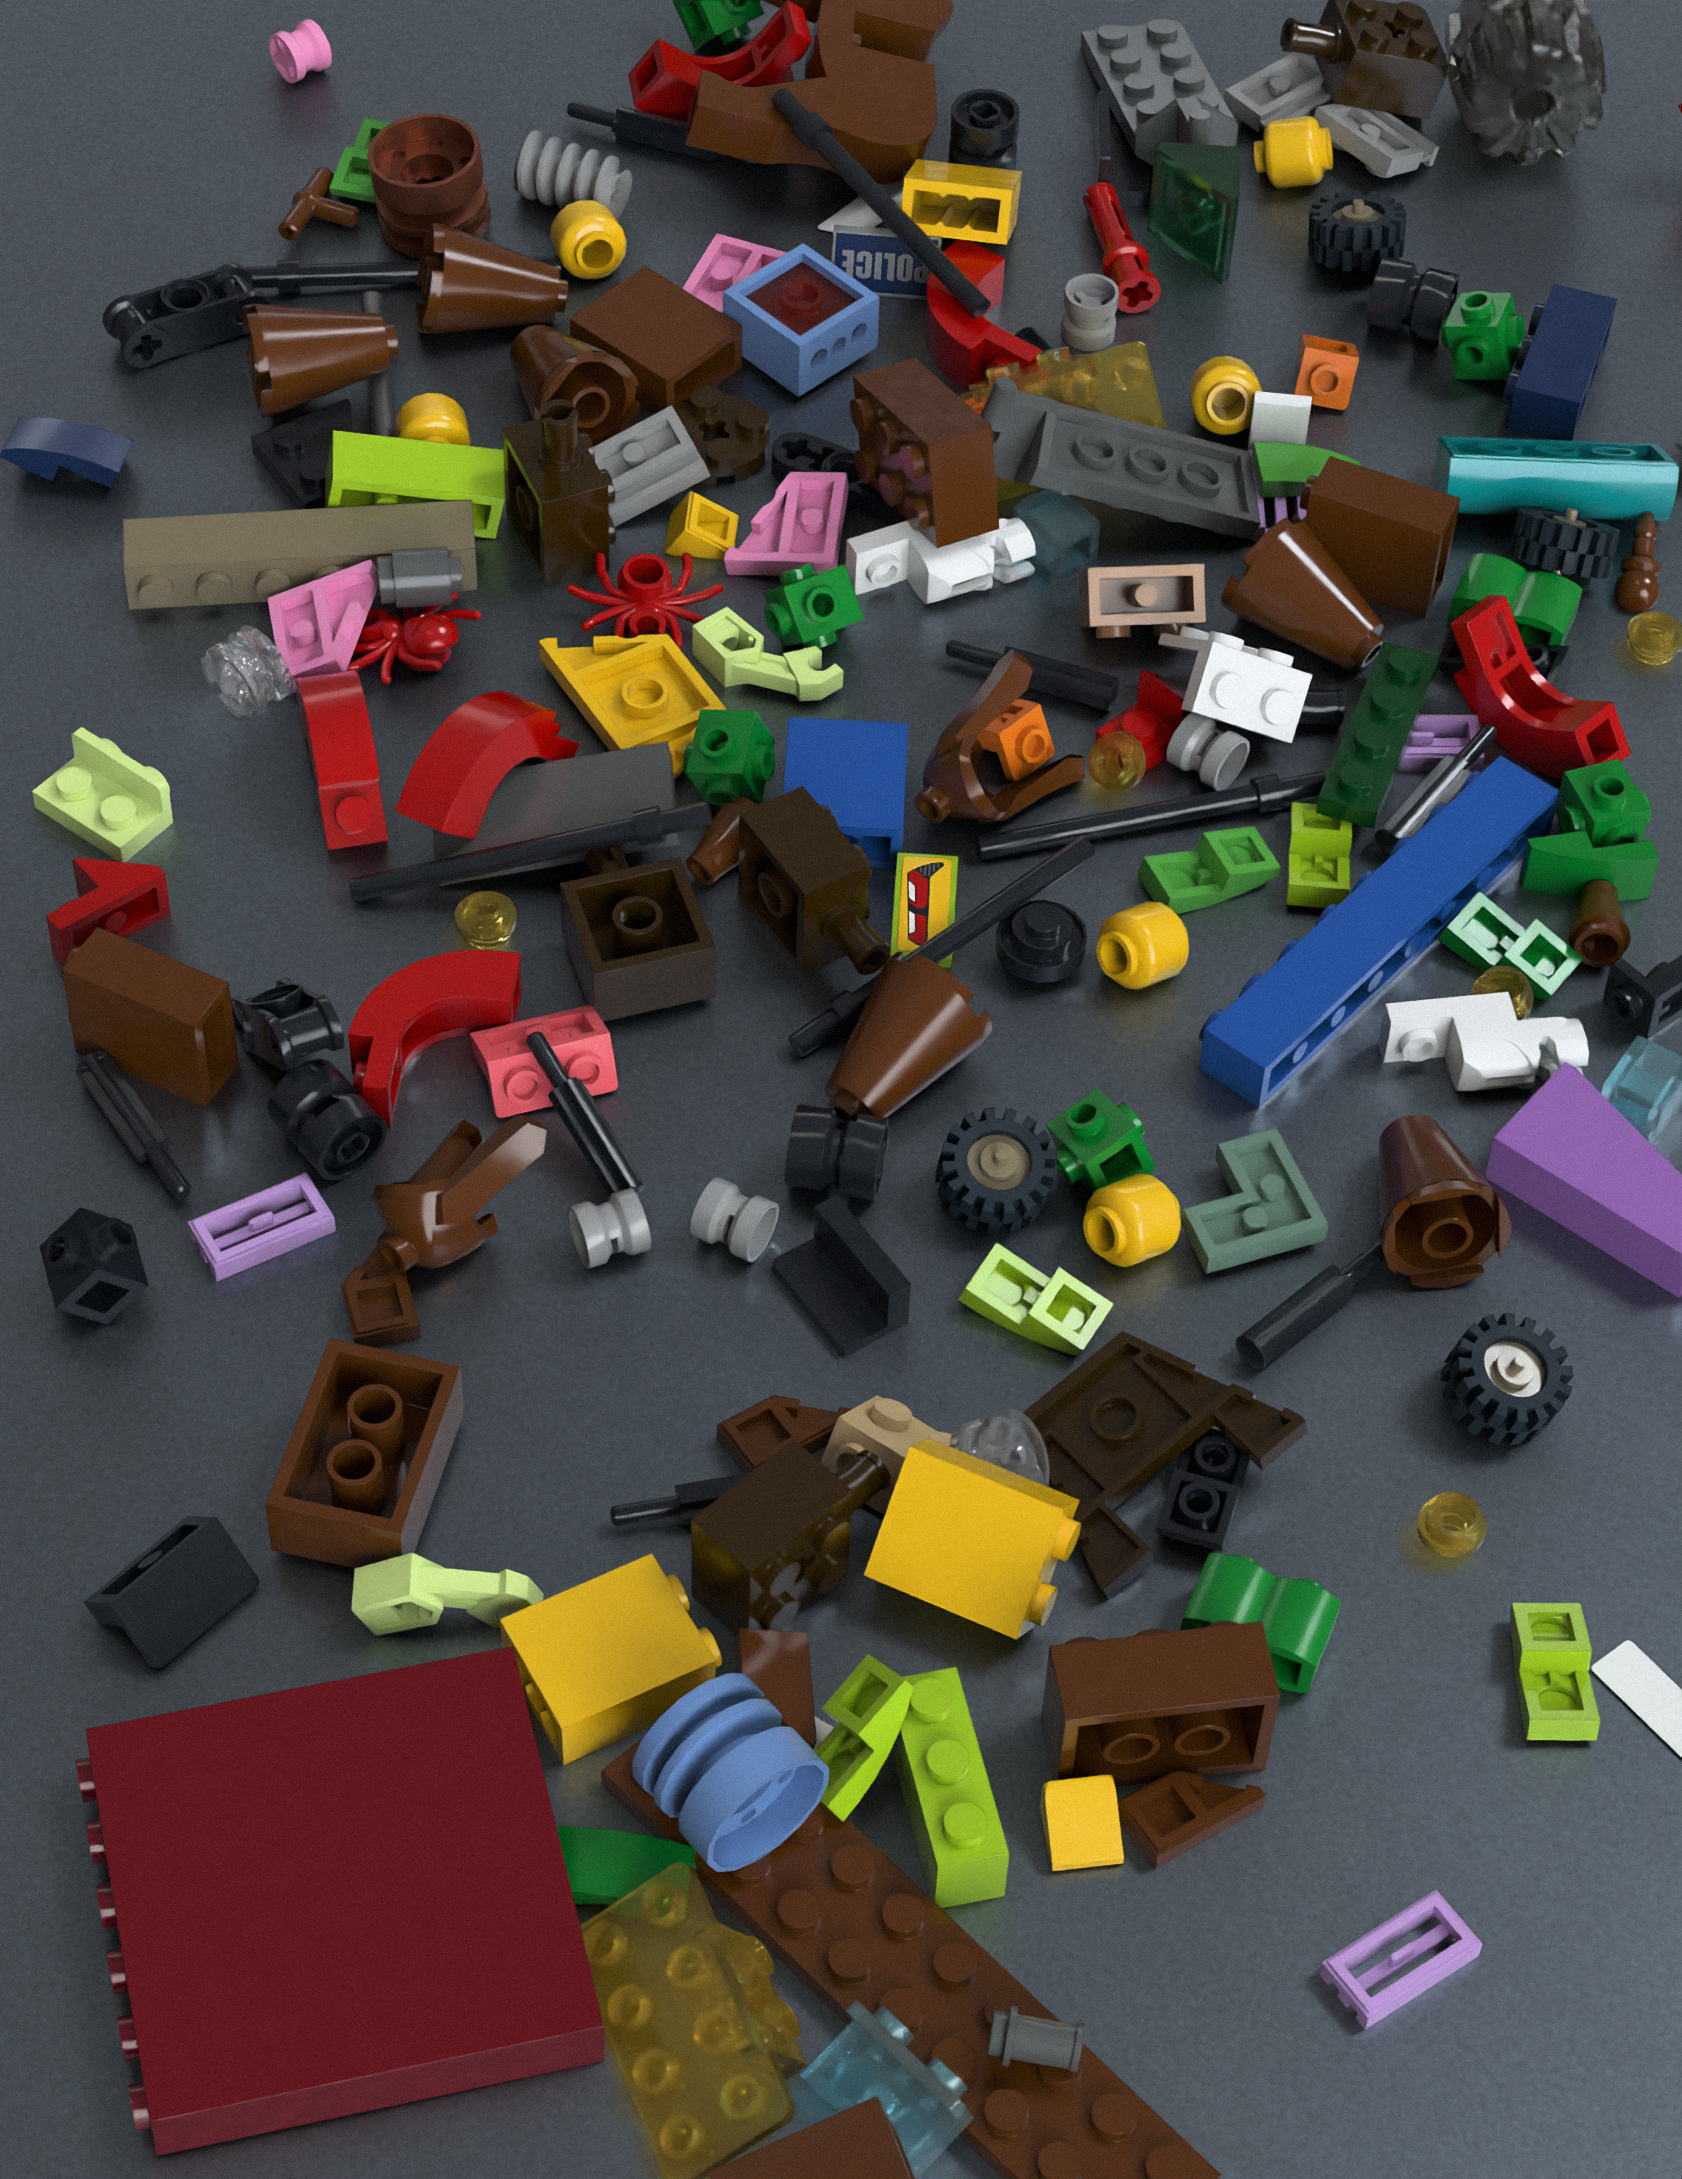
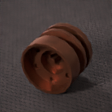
(427, 173)

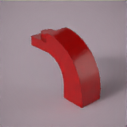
(668, 76)
(954, 337)
(1529, 714)
(473, 754)
(342, 759)
(425, 1005)

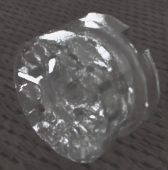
(247, 672)
(1006, 1441)

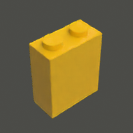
(962, 200)
(974, 1539)
(609, 1656)

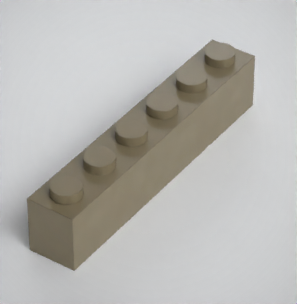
(269, 552)

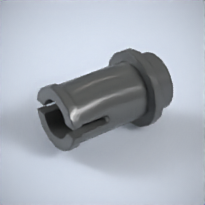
(1035, 2040)

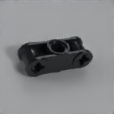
(182, 315)
(286, 1023)

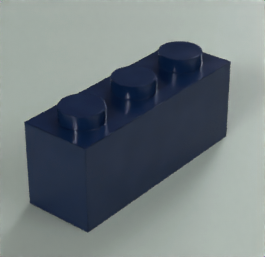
(1558, 363)

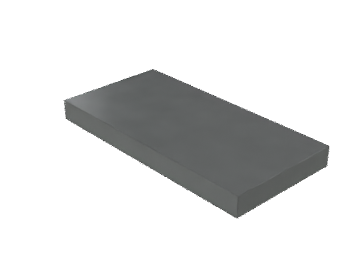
(567, 797)

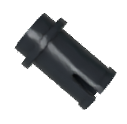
(1323, 707)

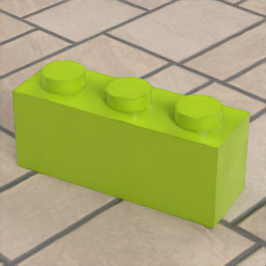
(405, 471)
(949, 1794)

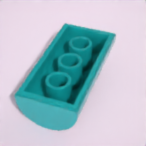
(1556, 475)

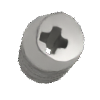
(567, 179)

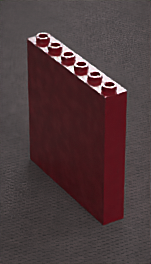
(336, 1900)

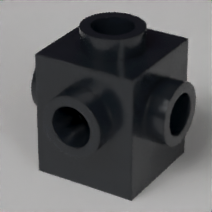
(93, 1266)

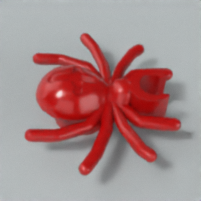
(644, 597)
(417, 640)

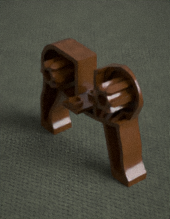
(861, 76)

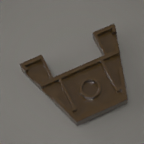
(1124, 1422)

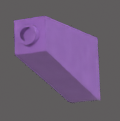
(1594, 1176)

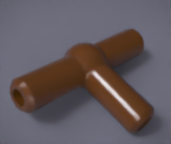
(311, 203)

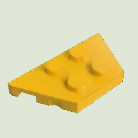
(633, 690)

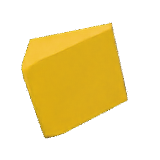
(700, 528)
(1081, 1822)

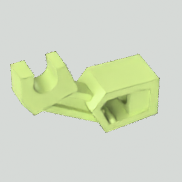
(737, 657)
(412, 1593)

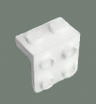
(1241, 683)

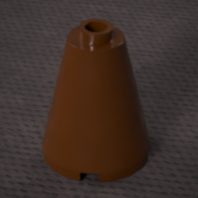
(482, 285)
(312, 352)
(565, 368)
(1304, 597)
(905, 1038)
(1435, 1207)

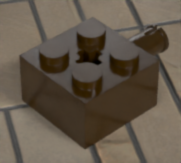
(1374, 54)
(557, 494)
(807, 884)
(636, 936)
(779, 1537)

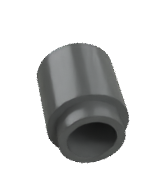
(419, 577)

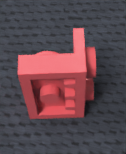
(516, 1077)

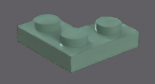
(1267, 1210)

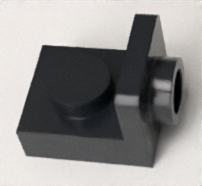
(1643, 1001)

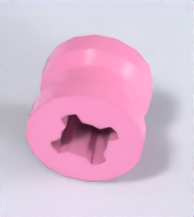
(300, 51)

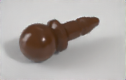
(1638, 585)

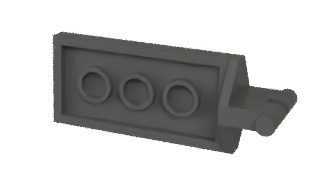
(1158, 86)
(1121, 462)

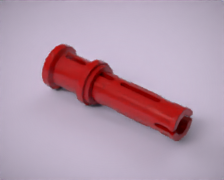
(1123, 259)

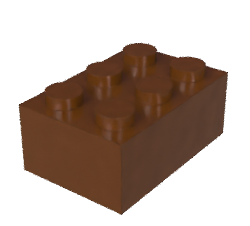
(925, 452)
(365, 1456)
(1160, 1703)

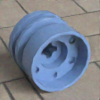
(730, 1772)

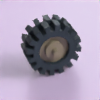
(1356, 230)
(1564, 542)
(996, 1170)
(1506, 1378)

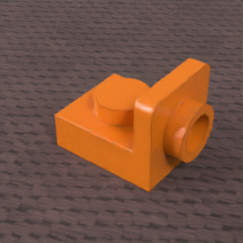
(1326, 371)
(1019, 739)

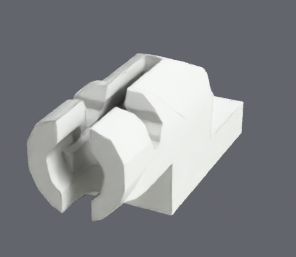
(943, 572)
(1481, 1040)

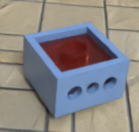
(803, 319)

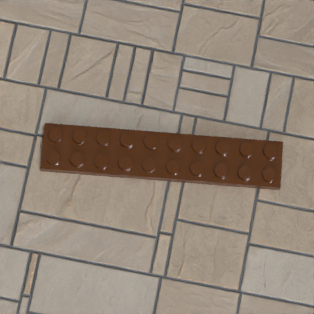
(874, 1937)

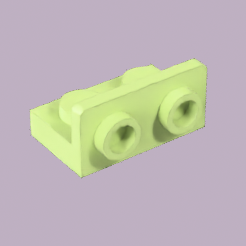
(106, 797)

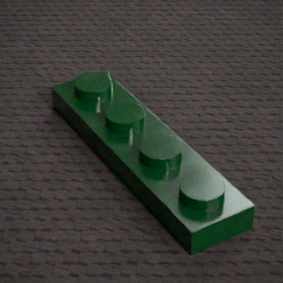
(1378, 735)

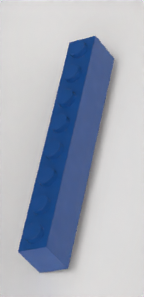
(1375, 931)

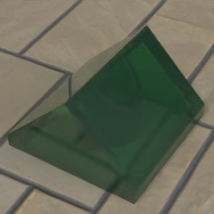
(1196, 203)

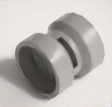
(1090, 312)
(1208, 751)
(734, 1219)
(609, 1228)

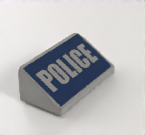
(880, 261)

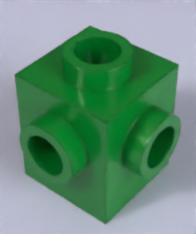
(717, 18)
(1483, 335)
(811, 605)
(730, 756)
(1603, 803)
(1099, 1142)

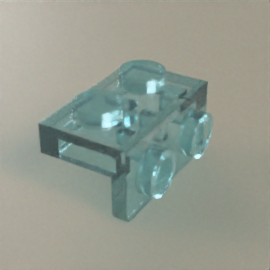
(874, 2061)

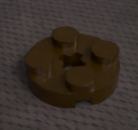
(739, 423)

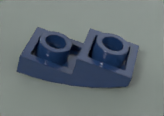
(46, 443)

